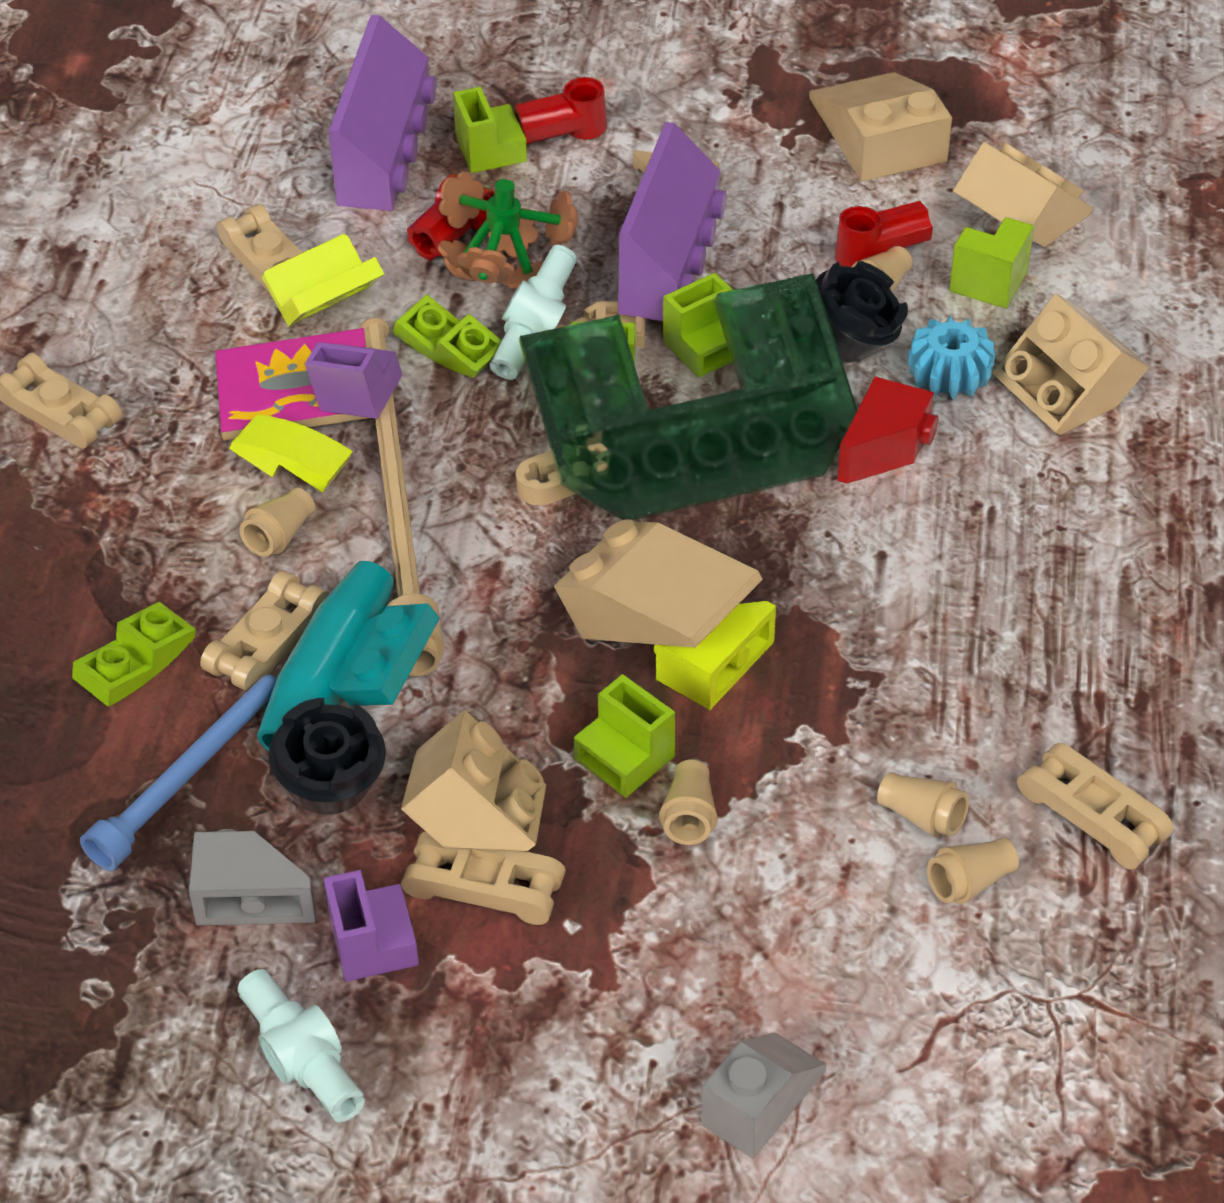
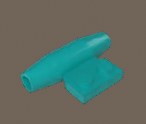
(352, 648)

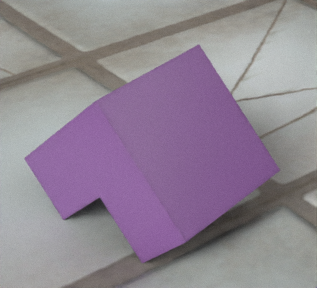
(352, 378)
(369, 927)

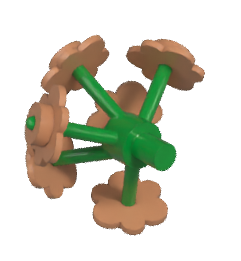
(505, 225)

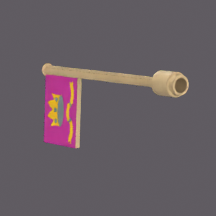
(275, 383)

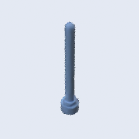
(111, 840)

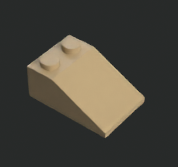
(885, 124)
(652, 587)

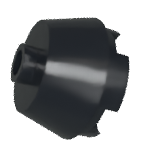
(861, 308)
(327, 755)

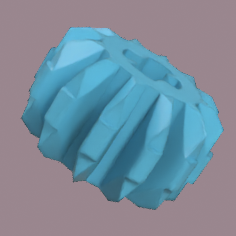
(951, 357)

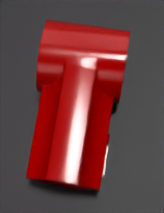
(574, 112)
(434, 227)
(868, 232)

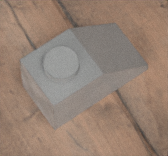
(246, 881)
(757, 1090)

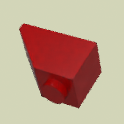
(886, 430)

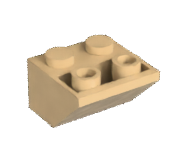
(1024, 190)
(1069, 367)
(474, 790)

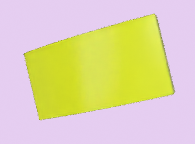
(280, 443)

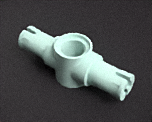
(533, 309)
(301, 1045)

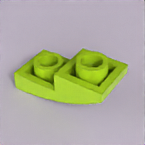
(440, 336)
(141, 651)

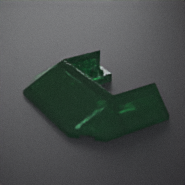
(705, 449)

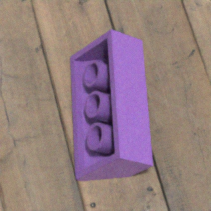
(380, 118)
(668, 224)

